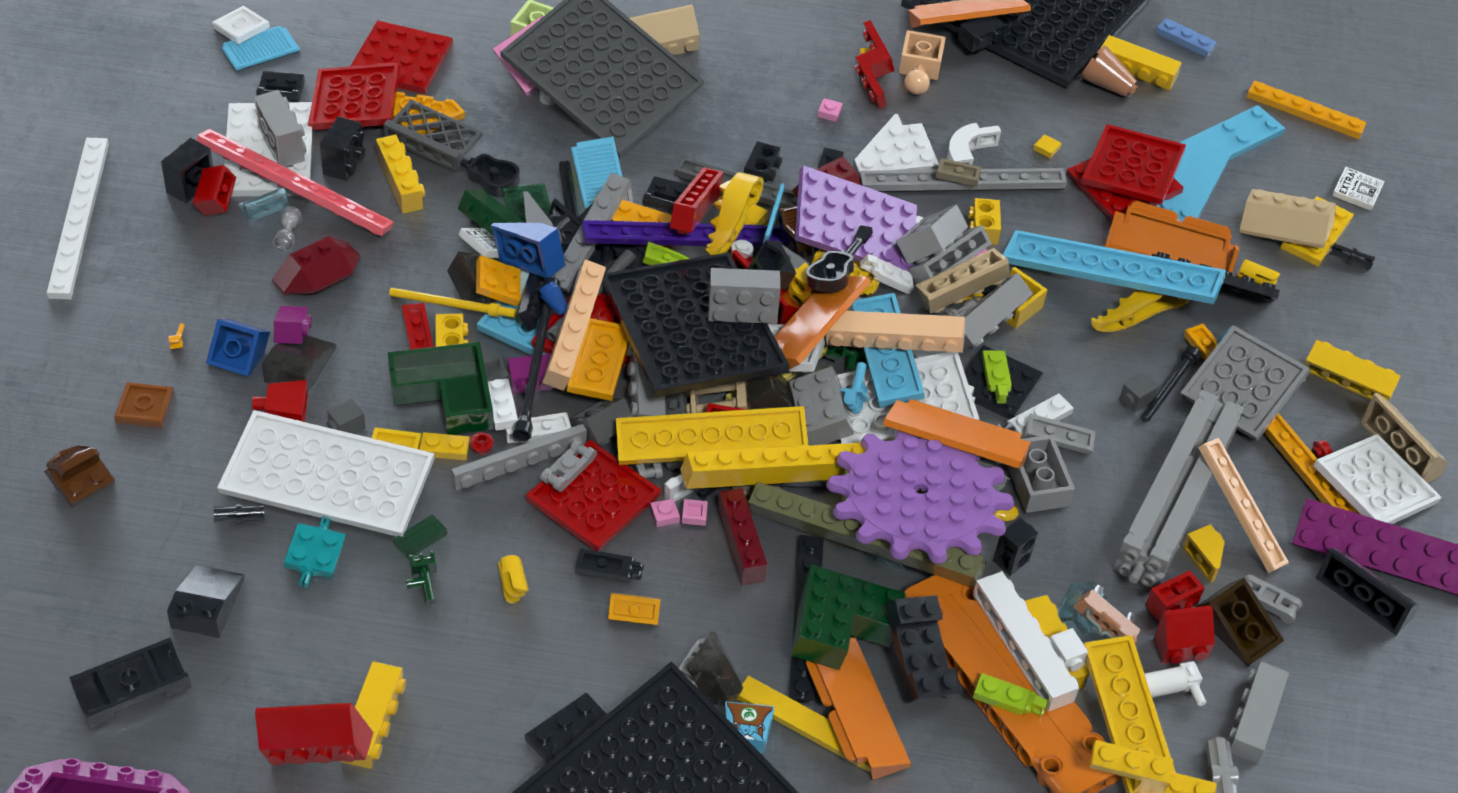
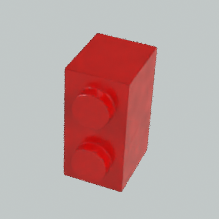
(214, 190)

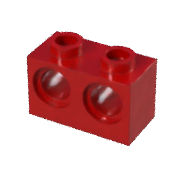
(1177, 593)

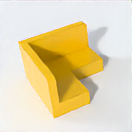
(1034, 303)

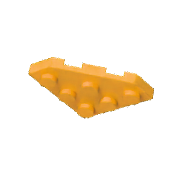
(448, 108)

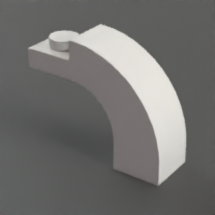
(971, 138)

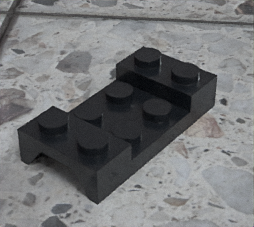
(568, 226)
(774, 258)
(921, 648)
(129, 681)

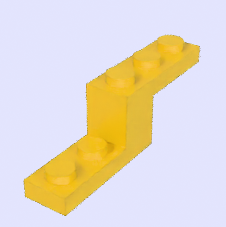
(1150, 771)

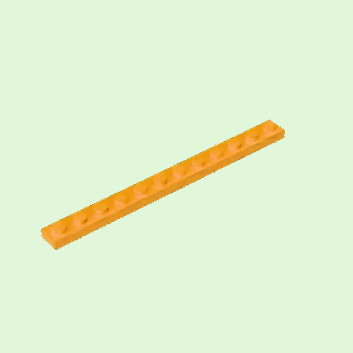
(1281, 435)

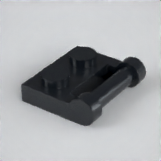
(288, 84)
(663, 193)

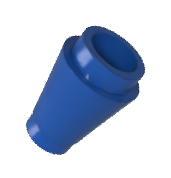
(553, 297)

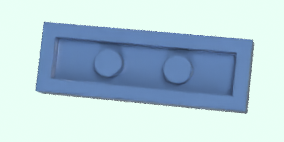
(1186, 37)

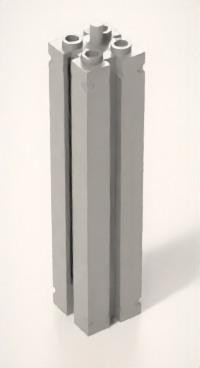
(1176, 492)

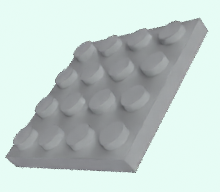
(1249, 376)

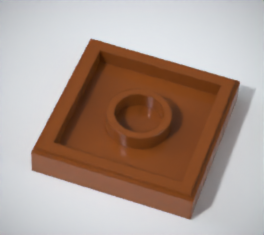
(144, 404)

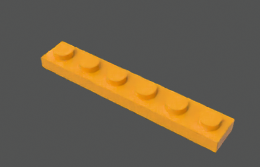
(1306, 109)

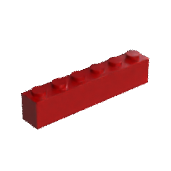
(696, 200)

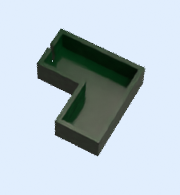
(445, 374)
(836, 608)

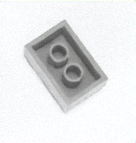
(280, 128)
(932, 235)
(744, 295)
(823, 405)
(1043, 478)

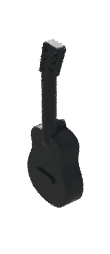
(492, 173)
(833, 269)

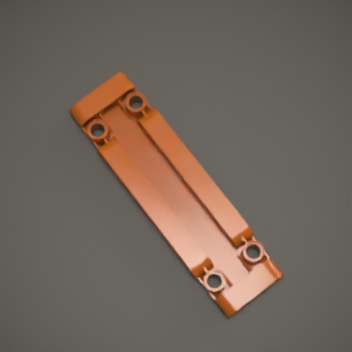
(1047, 742)

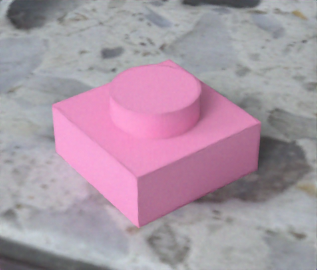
(830, 110)
(664, 512)
(694, 512)

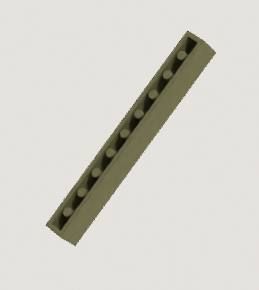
(819, 520)

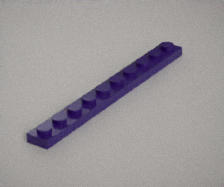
(661, 234)

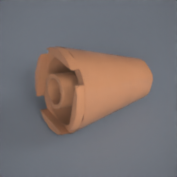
(1110, 73)

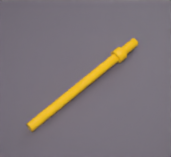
(492, 309)

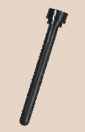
(1189, 357)

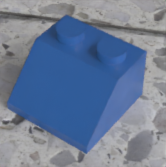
(237, 346)

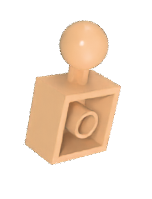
(921, 60)

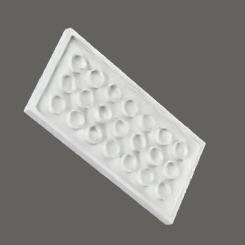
(327, 473)

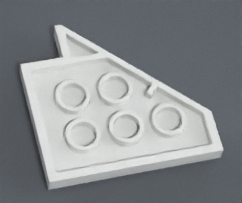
(898, 149)

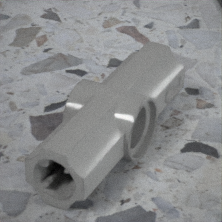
(1221, 766)

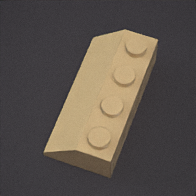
(672, 28)
(1288, 218)
(963, 280)
(1403, 438)

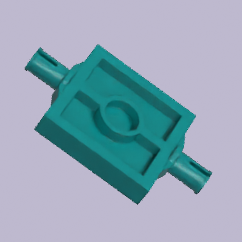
(314, 551)

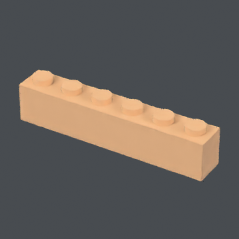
(574, 325)
(898, 331)

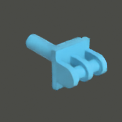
(857, 395)

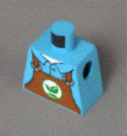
(752, 721)

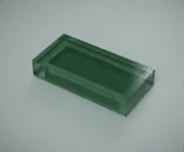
(420, 536)

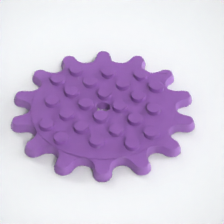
(884, 497)

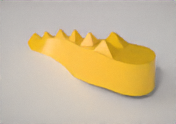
(735, 204)
(1136, 309)

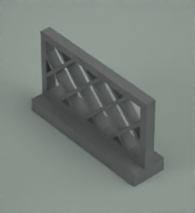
(424, 144)

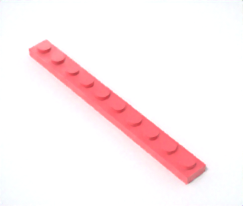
(295, 182)

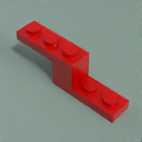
(874, 64)

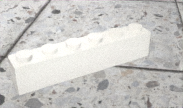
(1025, 640)

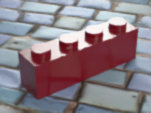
(742, 537)

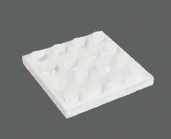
(1377, 480)

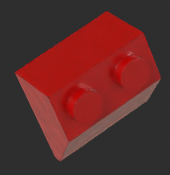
(1185, 635)

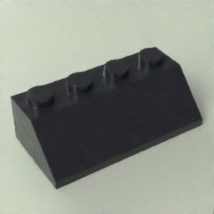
(1366, 591)

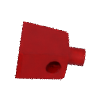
(284, 400)

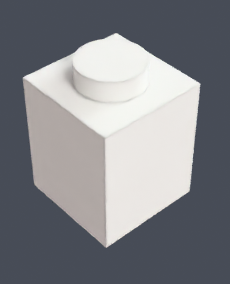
(1070, 649)

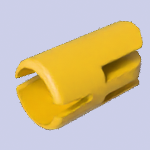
(1258, 272)
(512, 578)

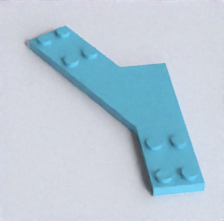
(1209, 153)

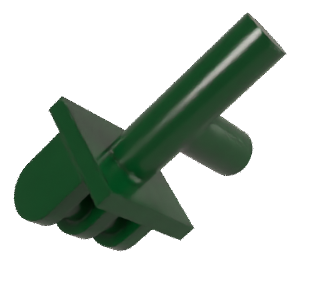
(841, 352)
(423, 566)

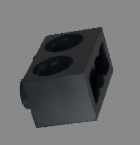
(764, 161)
(1015, 546)

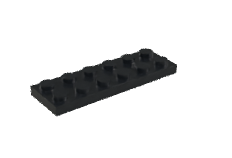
(1244, 284)

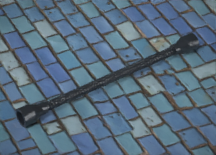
(523, 426)

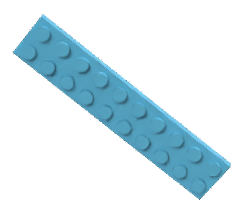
(1115, 266)

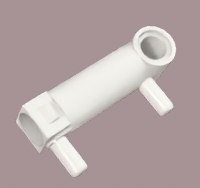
(1177, 679)

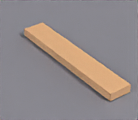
(1243, 505)

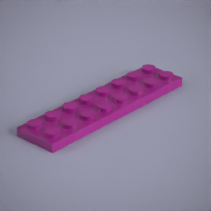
(1379, 545)

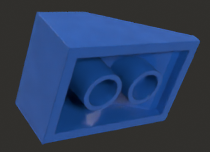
(529, 247)

